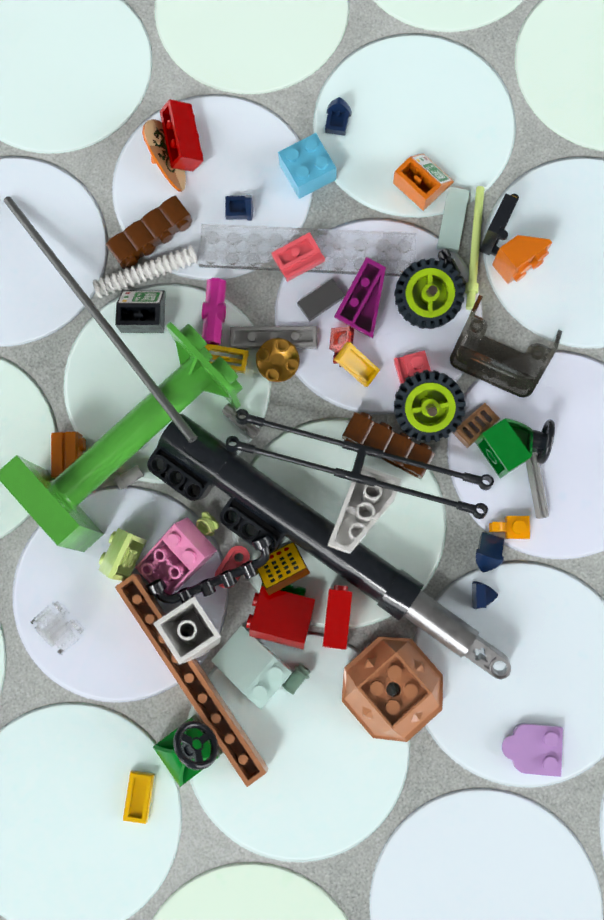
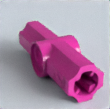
(214, 311)

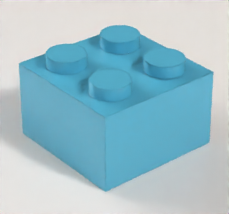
(307, 165)

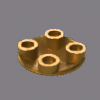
(277, 360)

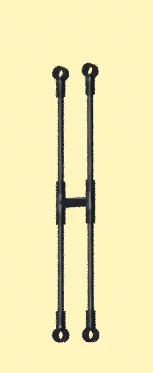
(355, 475)

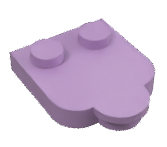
(535, 749)

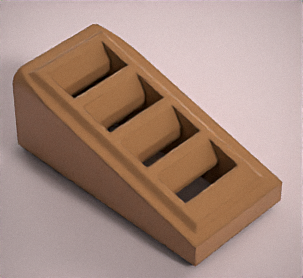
(463, 437)

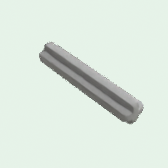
(537, 487)

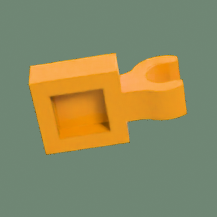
(514, 527)

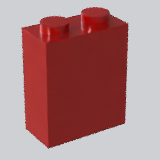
(281, 617)
(337, 617)

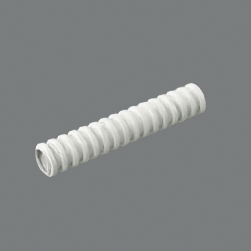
(145, 271)

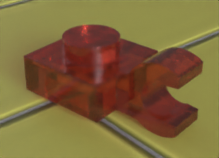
(338, 339)

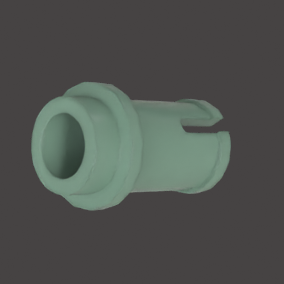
(296, 678)

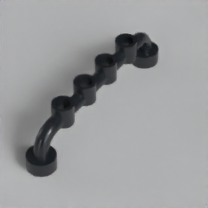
(228, 577)

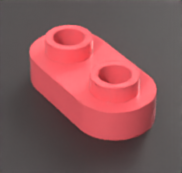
(230, 563)

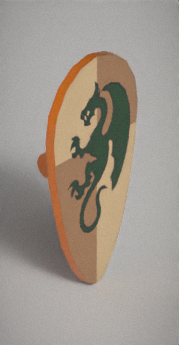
(156, 143)

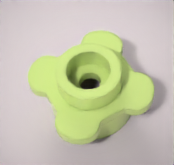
(207, 524)

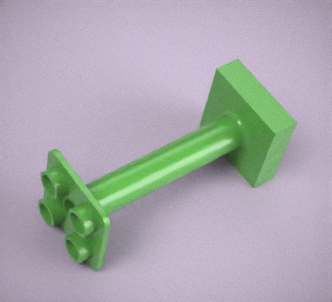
(56, 501)

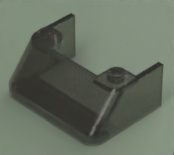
(498, 363)

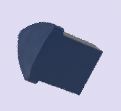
(337, 117)
(239, 207)
(489, 552)
(482, 595)

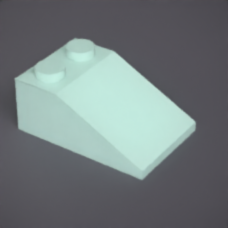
(251, 667)

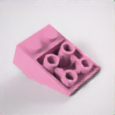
(177, 556)

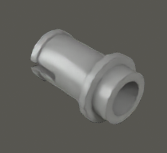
(128, 477)

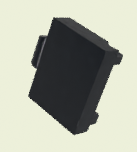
(496, 229)

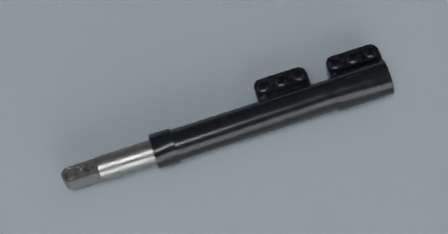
(282, 515)

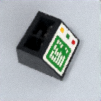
(141, 311)

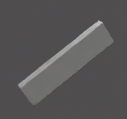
(254, 336)

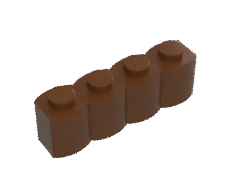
(146, 234)
(380, 436)

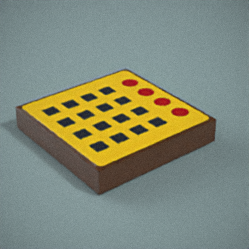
(283, 568)

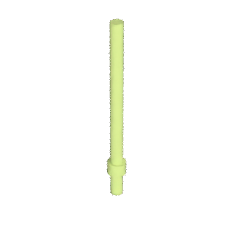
(472, 286)

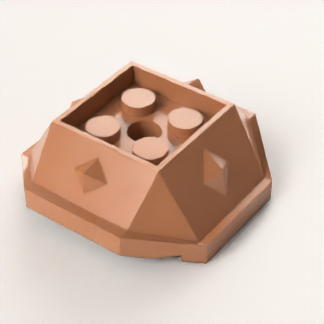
(397, 715)

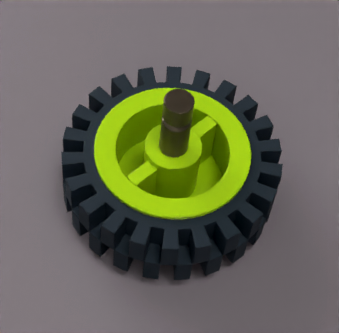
(429, 293)
(429, 405)

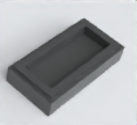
(321, 300)

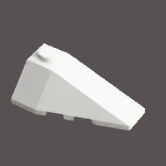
(362, 510)

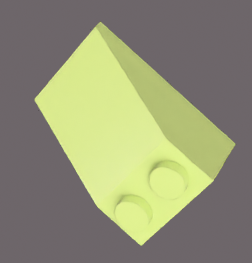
(121, 555)

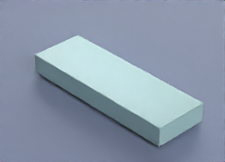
(453, 219)

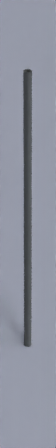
(102, 322)

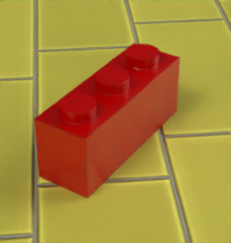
(181, 135)

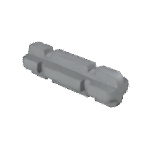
(251, 430)

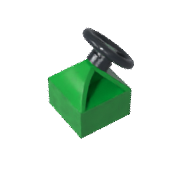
(511, 444)
(188, 750)

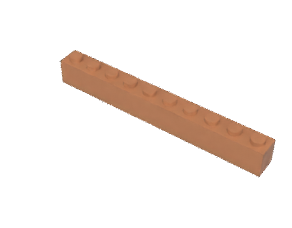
(195, 685)

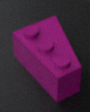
(362, 299)

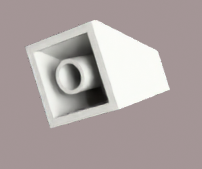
(188, 631)

